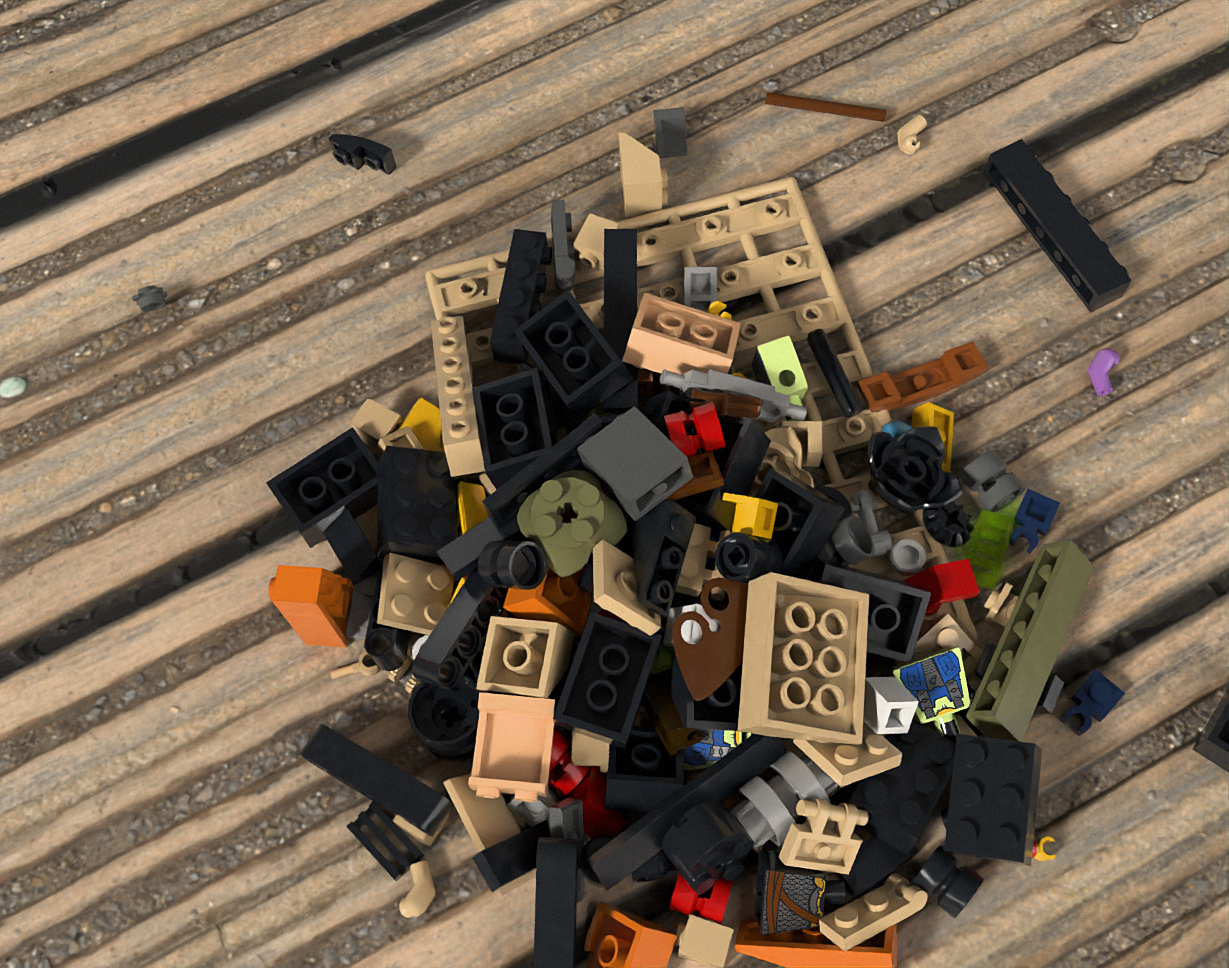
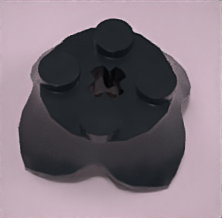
(910, 471)

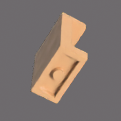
(513, 746)

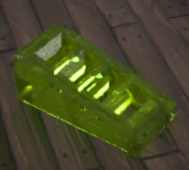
(996, 529)

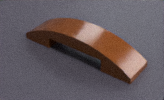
(923, 381)

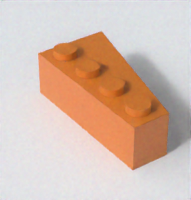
(313, 603)

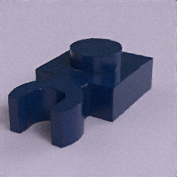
(1034, 517)
(1095, 699)

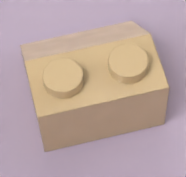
(641, 178)
(524, 657)

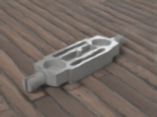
(773, 403)

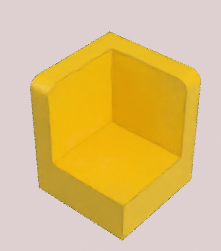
(753, 515)

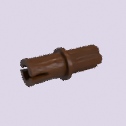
(728, 403)

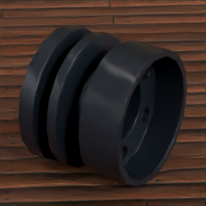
(432, 711)

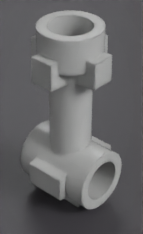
(864, 504)

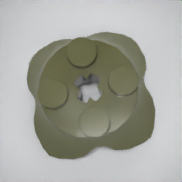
(570, 544)

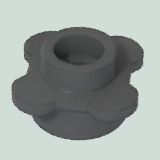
(150, 298)

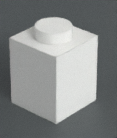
(888, 705)

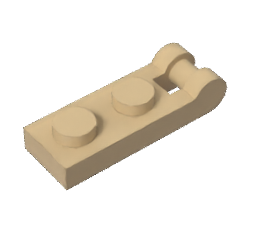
(873, 912)

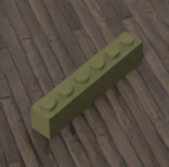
(1030, 642)

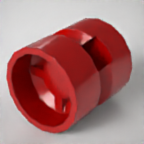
(707, 427)
(563, 774)
(687, 901)

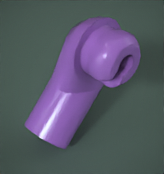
(1098, 370)

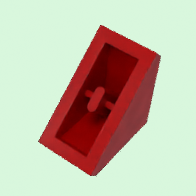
(592, 794)

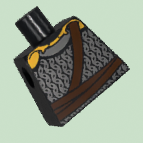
(791, 896)

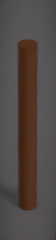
(825, 106)

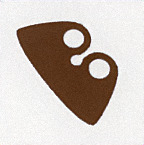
(718, 653)

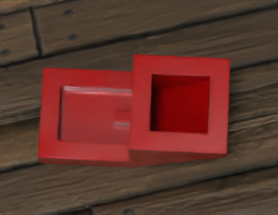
(947, 583)

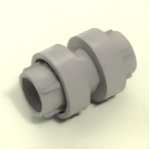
(771, 806)

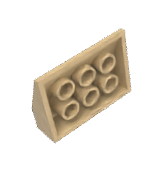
(804, 660)

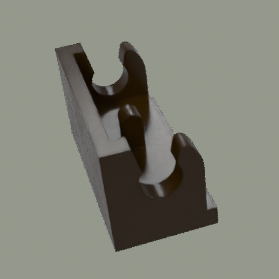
(664, 715)

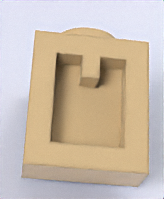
(1000, 607)

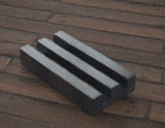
(364, 818)

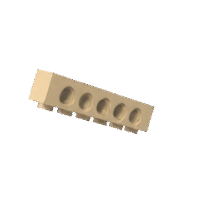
(456, 397)

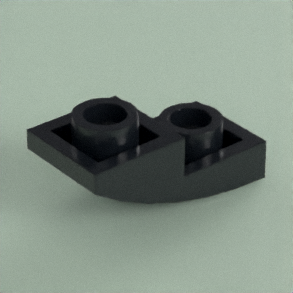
(359, 150)
(872, 865)

